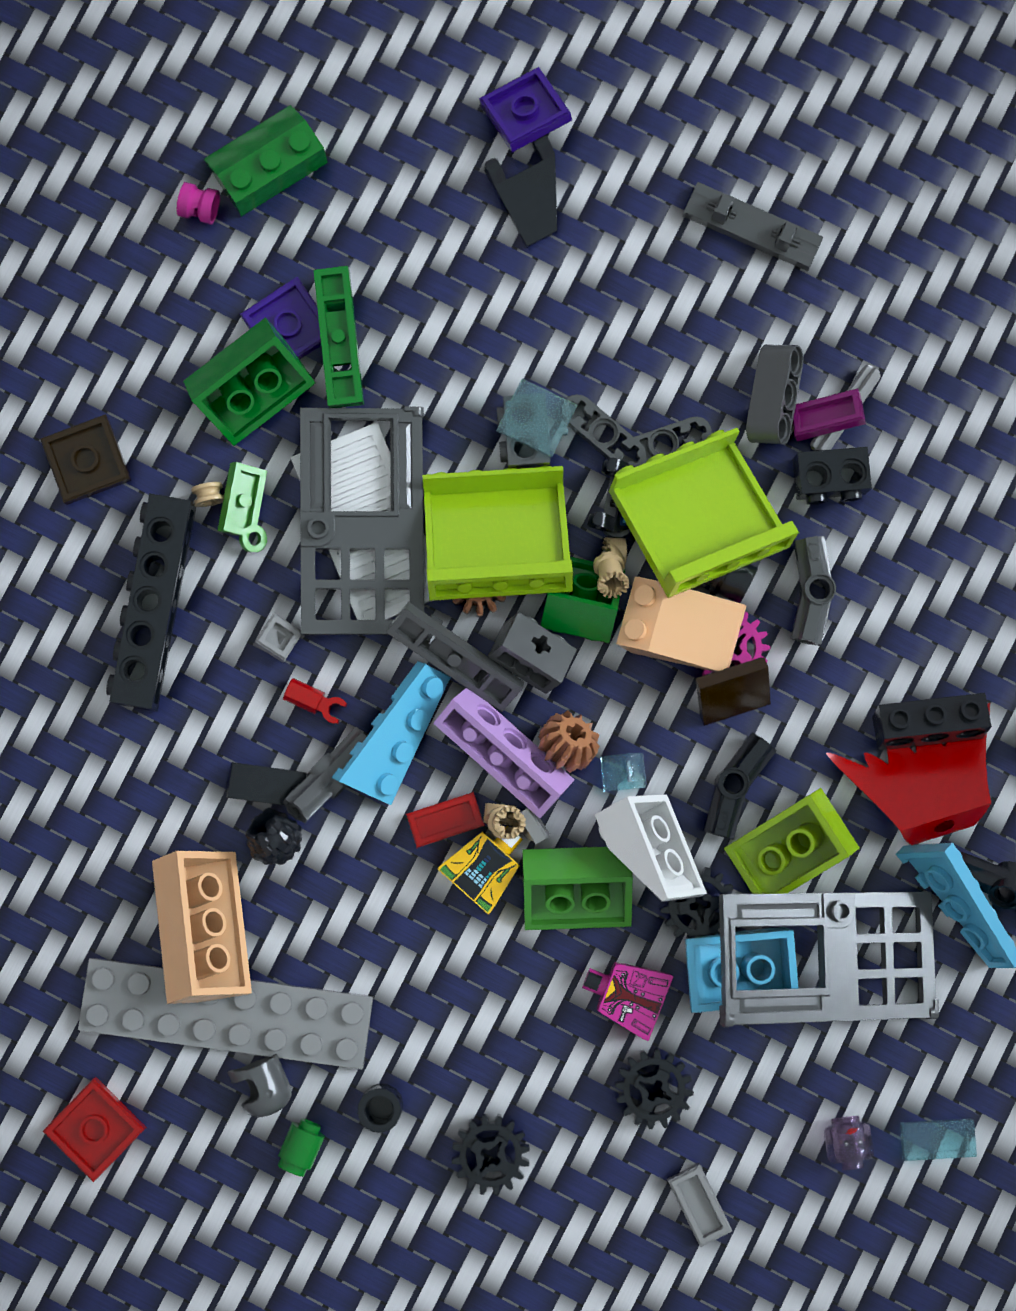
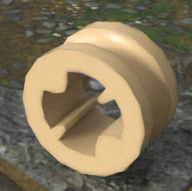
(208, 494)

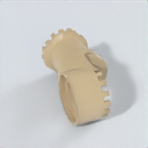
(610, 567)
(500, 814)

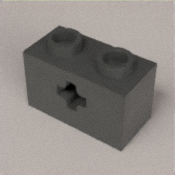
(532, 652)

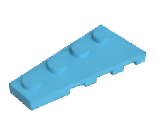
(388, 750)
(962, 900)

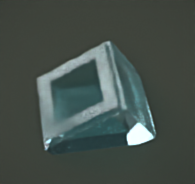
(623, 772)

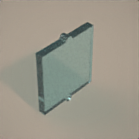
(537, 417)

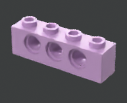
(503, 751)

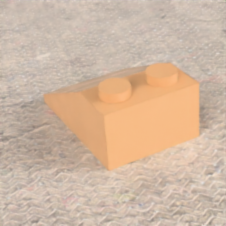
(680, 629)

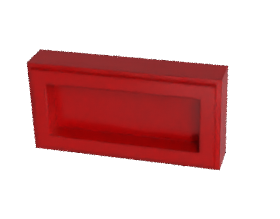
(445, 819)

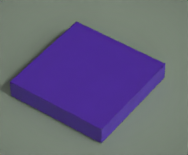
(525, 109)
(292, 315)

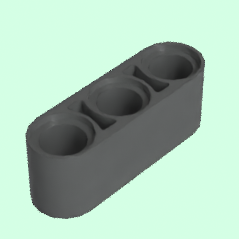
(774, 394)

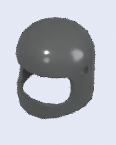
(267, 1086)

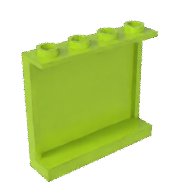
(699, 513)
(496, 533)

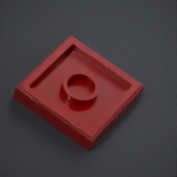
(94, 1129)

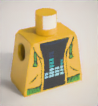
(483, 869)

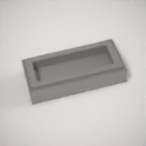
(699, 1205)

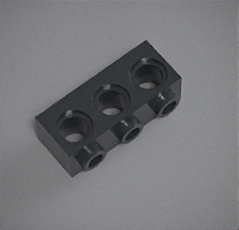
(931, 721)

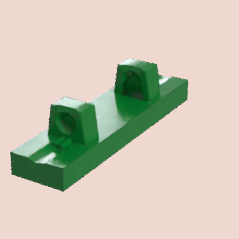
(338, 336)

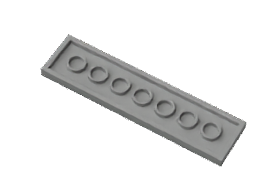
(270, 1021)

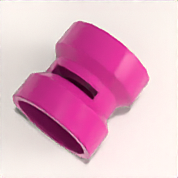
(198, 203)

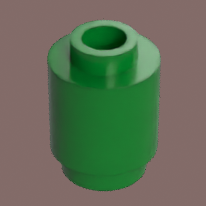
(300, 1147)

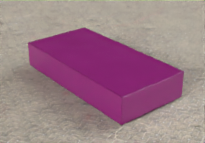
(828, 414)

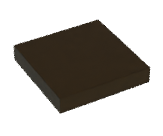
(85, 459)
(733, 691)

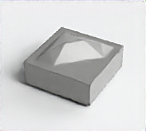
(278, 637)
(534, 828)

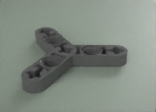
(642, 443)

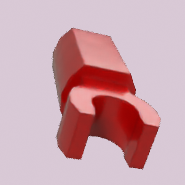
(311, 699)

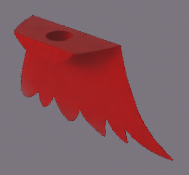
(926, 790)

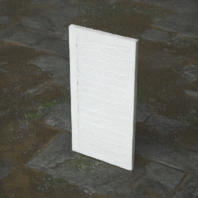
(364, 484)

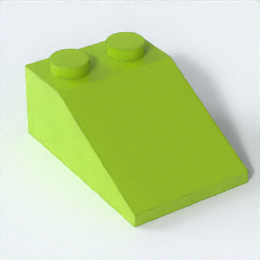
(792, 846)

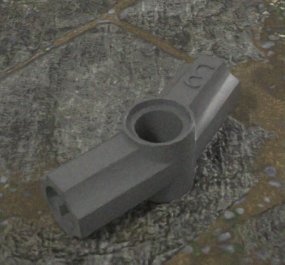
(812, 612)
(319, 785)

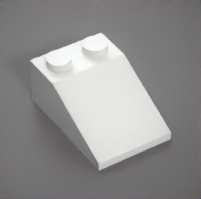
(652, 845)

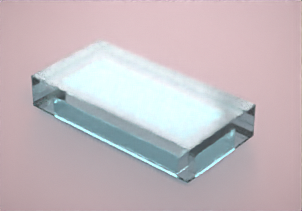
(938, 1139)

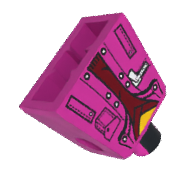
(630, 995)

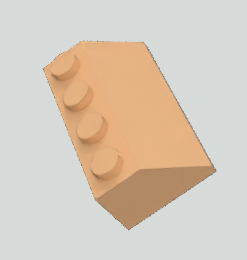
(201, 926)

